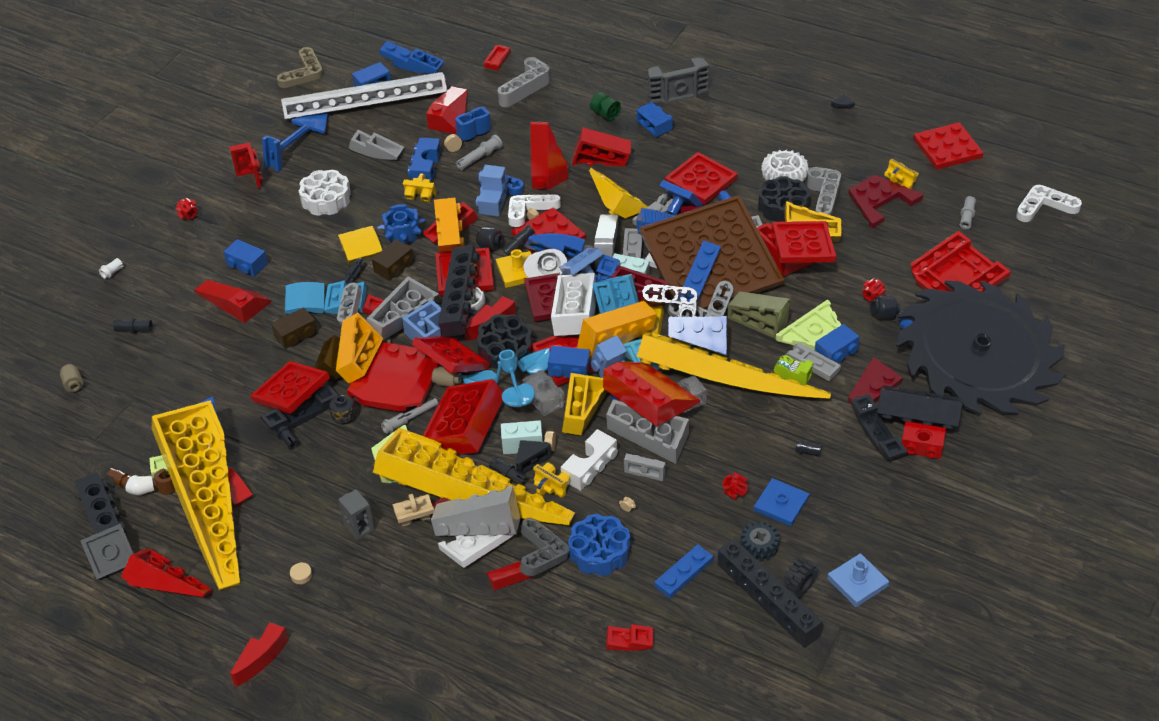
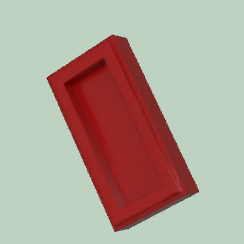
(497, 57)

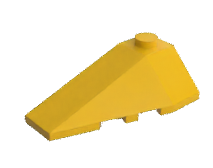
(615, 197)

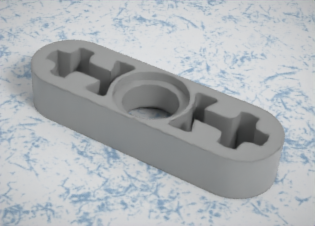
(347, 299)

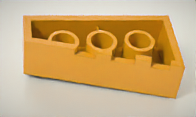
(624, 322)

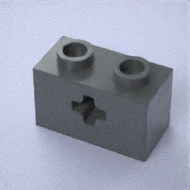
(356, 514)

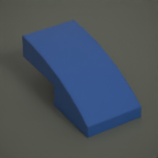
(606, 267)

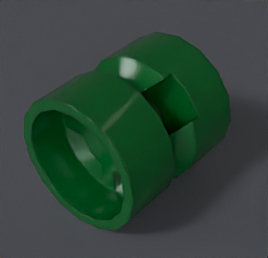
(605, 106)

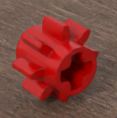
(186, 209)
(872, 289)
(735, 485)

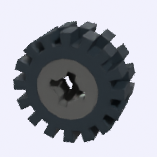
(752, 536)

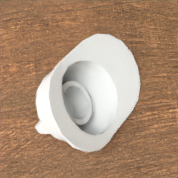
(544, 263)

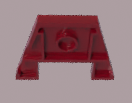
(877, 192)

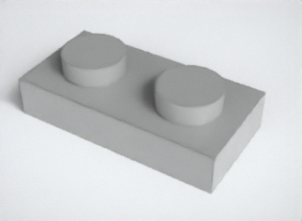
(644, 467)

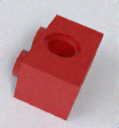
(923, 439)

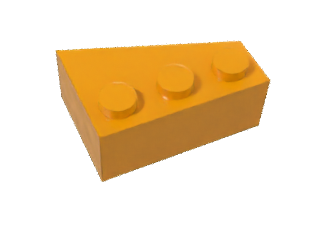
(448, 224)
(356, 347)

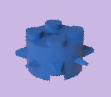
(401, 224)

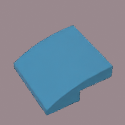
(615, 293)
(306, 295)
(334, 295)

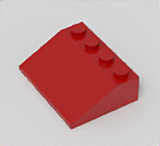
(647, 391)
(465, 416)

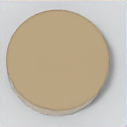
(453, 143)
(550, 437)
(300, 573)

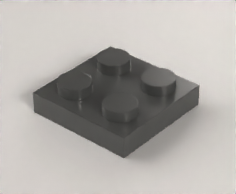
(107, 551)

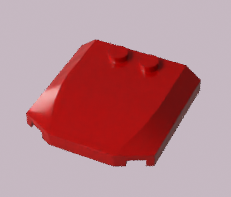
(956, 261)
(395, 378)

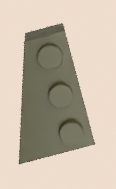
(760, 312)

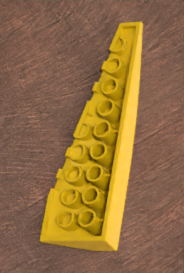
(715, 367)
(197, 464)
(428, 467)

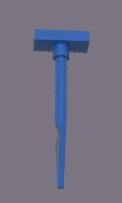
(273, 148)

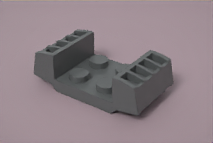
(678, 84)

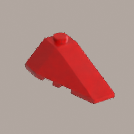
(445, 109)
(547, 162)
(234, 300)
(154, 571)

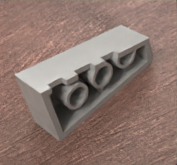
(403, 300)
(664, 440)
(479, 515)

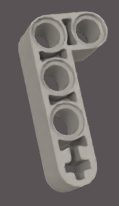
(534, 78)
(828, 183)
(606, 235)

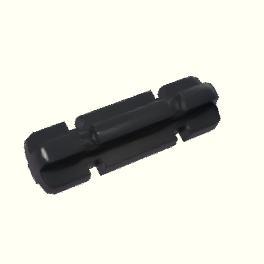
(354, 271)

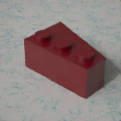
(640, 281)

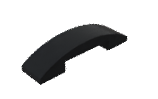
(304, 412)
(875, 429)

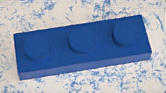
(683, 571)

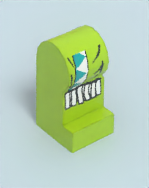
(794, 369)

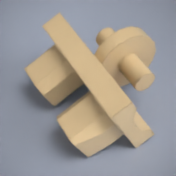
(413, 508)

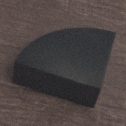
(843, 101)

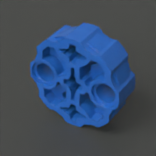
(586, 550)

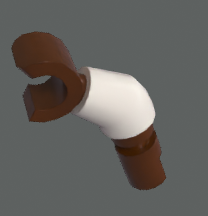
(143, 484)

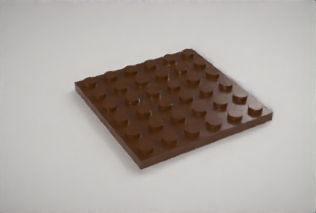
(742, 255)

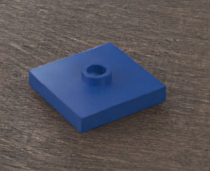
(781, 502)

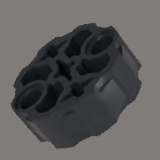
(776, 192)
(502, 334)

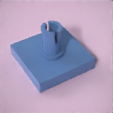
(581, 262)
(858, 580)

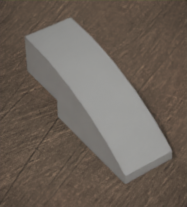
(375, 146)

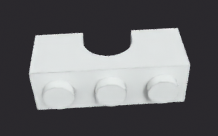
(600, 449)

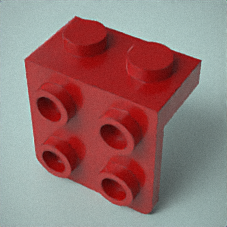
(246, 161)

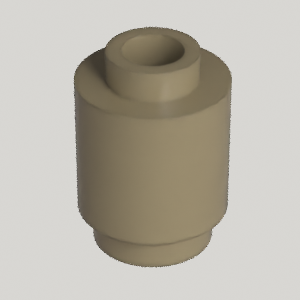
(71, 378)
(444, 378)

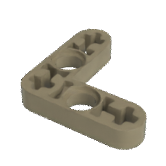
(307, 73)

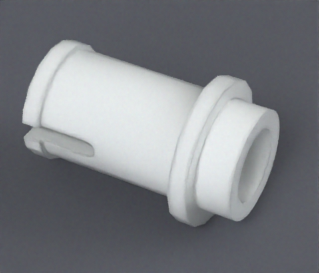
(109, 269)

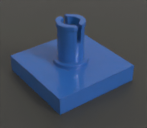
(680, 196)

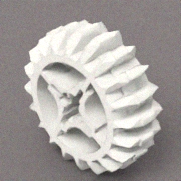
(785, 164)

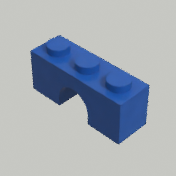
(426, 152)

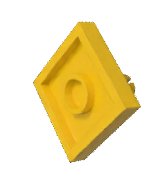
(512, 268)

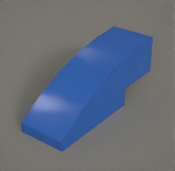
(567, 244)

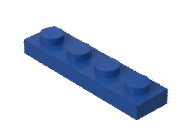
(701, 269)

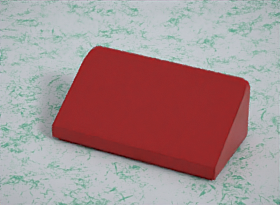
(506, 576)

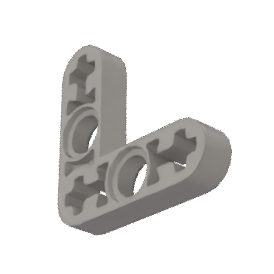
(710, 312)

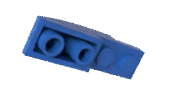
(412, 61)

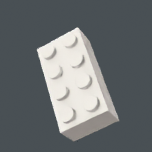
(573, 303)

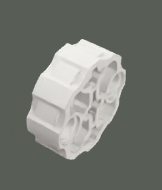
(324, 192)

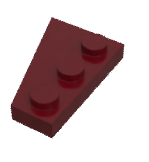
(541, 295)
(873, 379)

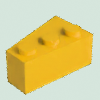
(796, 213)
(582, 401)

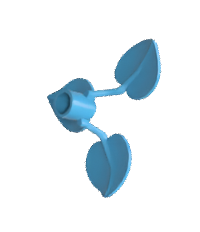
(516, 395)

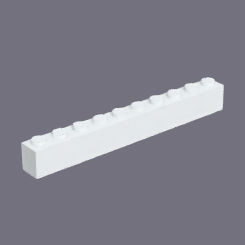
(363, 95)

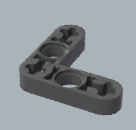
(554, 549)

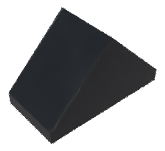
(532, 453)

